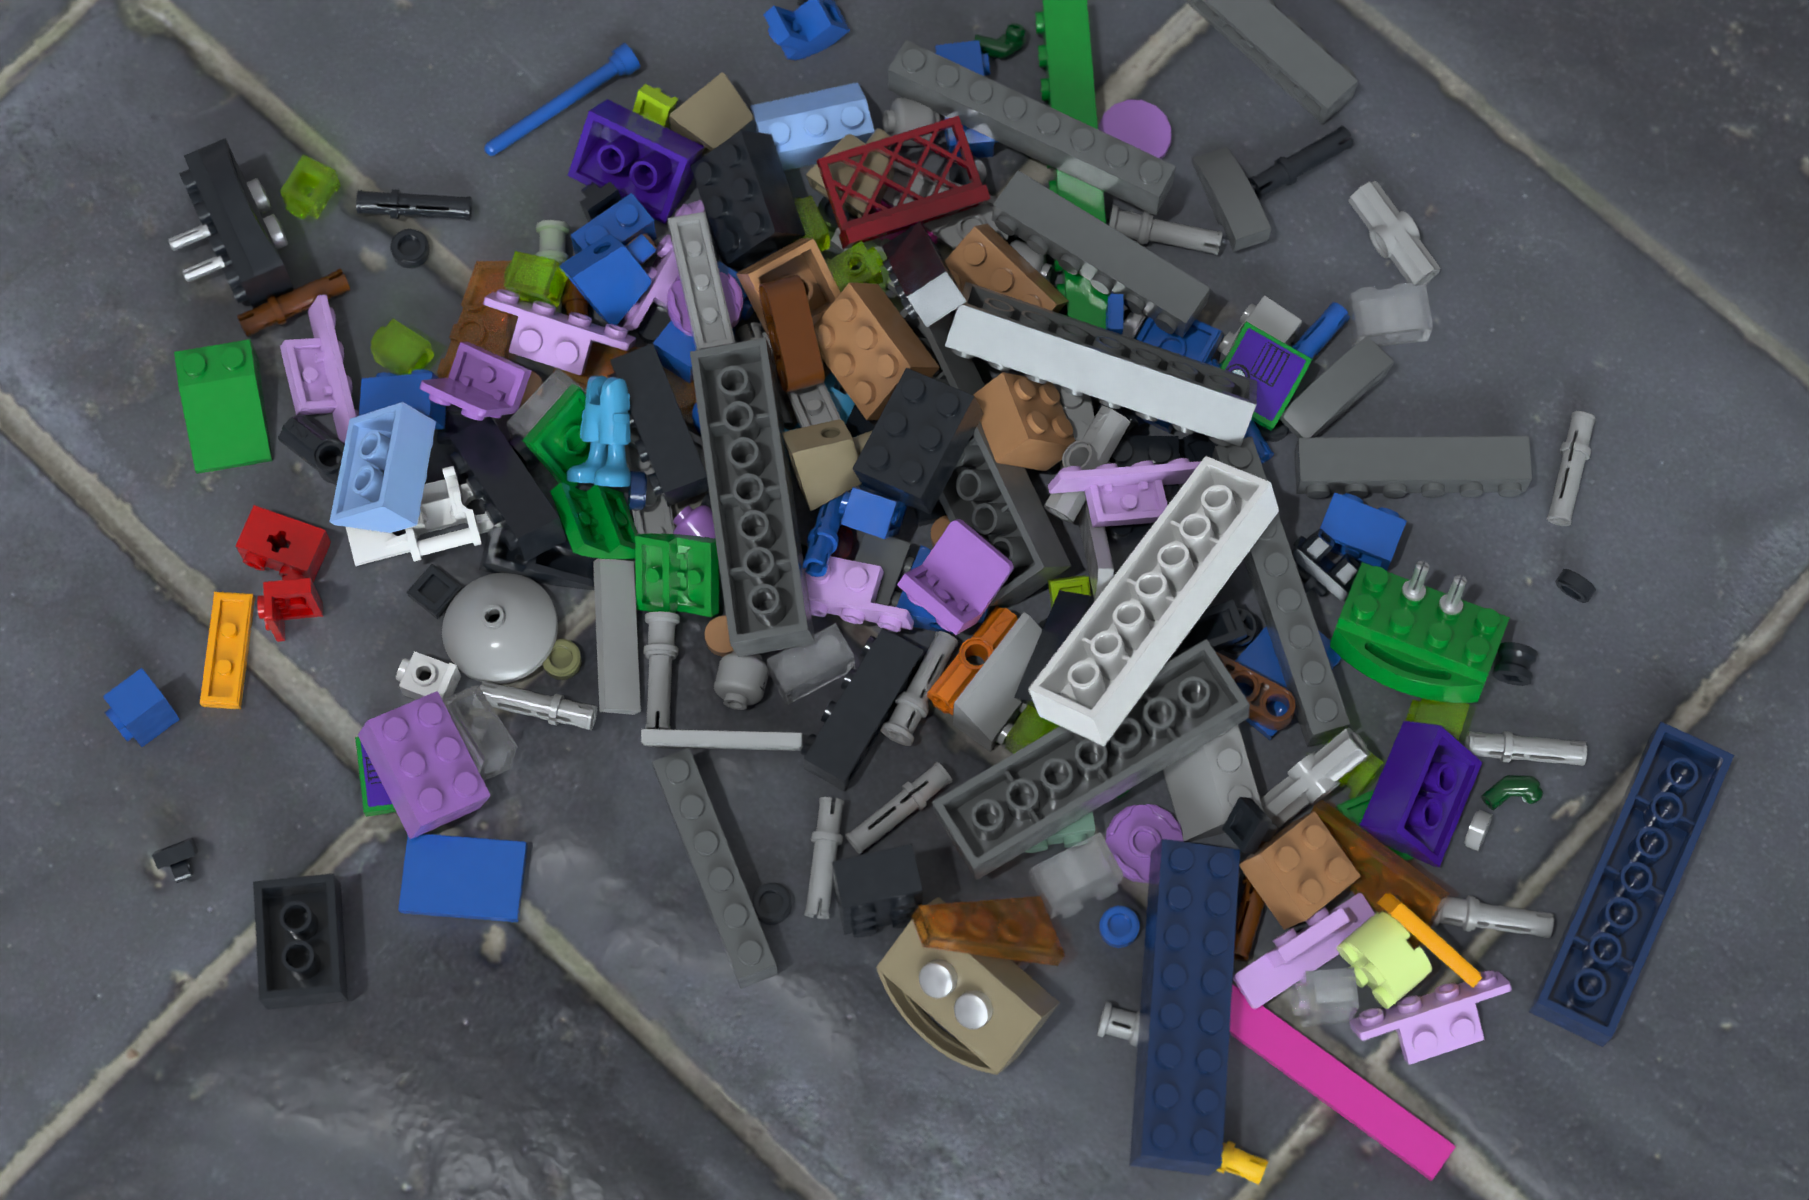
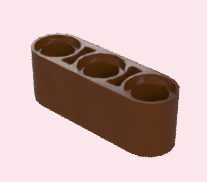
(791, 333)
(1263, 693)

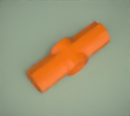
(960, 671)

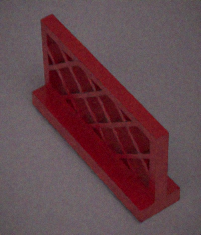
(905, 215)

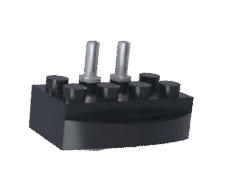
(233, 222)

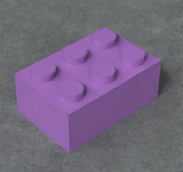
(423, 764)

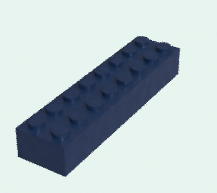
(1631, 884)
(1185, 1008)

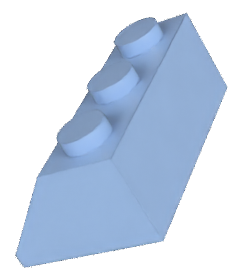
(813, 123)
(383, 469)

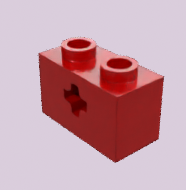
(269, 530)

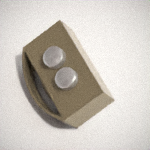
(975, 997)

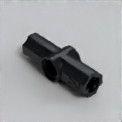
(312, 446)

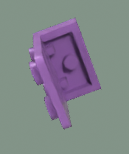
(480, 384)
(957, 578)

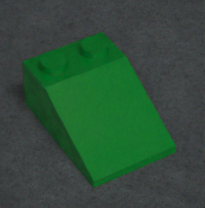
(223, 405)

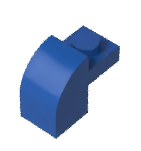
(807, 29)

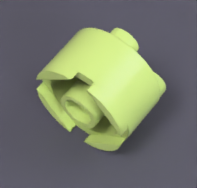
(1384, 958)

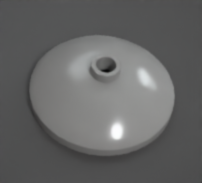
(512, 644)

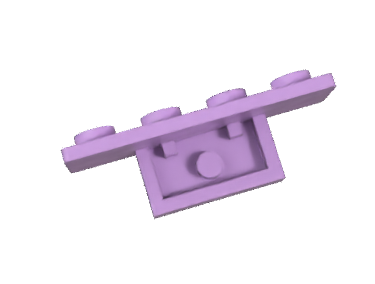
(662, 274)
(553, 336)
(318, 371)
(1124, 493)
(851, 593)
(1301, 951)
(1433, 1021)

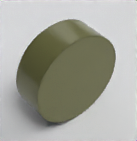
(563, 660)

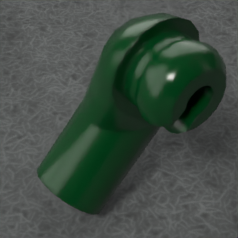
(1004, 45)
(1513, 785)

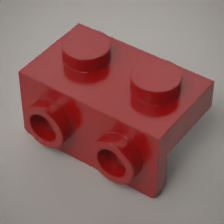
(288, 599)

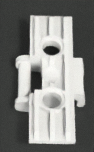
(441, 507)

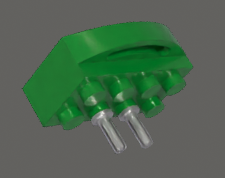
(1418, 635)

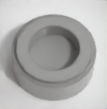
(1478, 830)

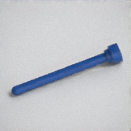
(620, 63)

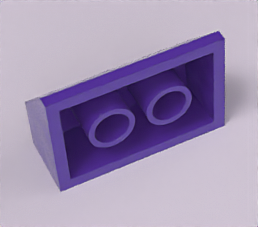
(635, 158)
(1421, 792)

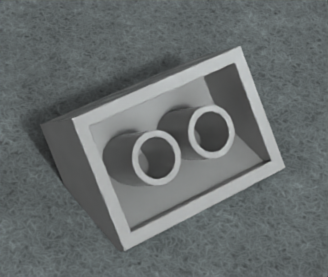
(988, 702)
(1209, 784)

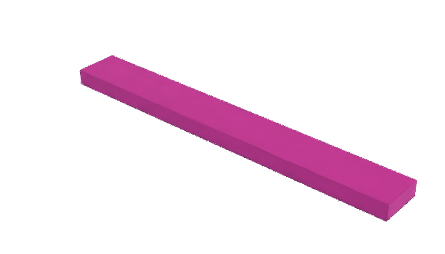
(1338, 1087)

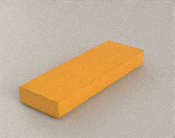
(227, 650)
(1430, 939)

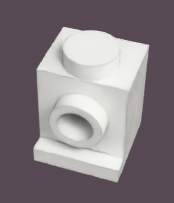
(443, 677)

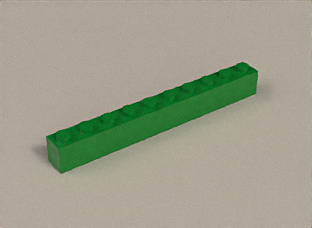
(1071, 91)

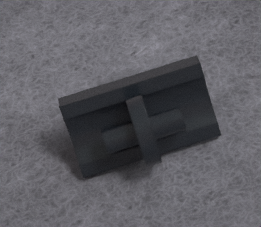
(1318, 571)

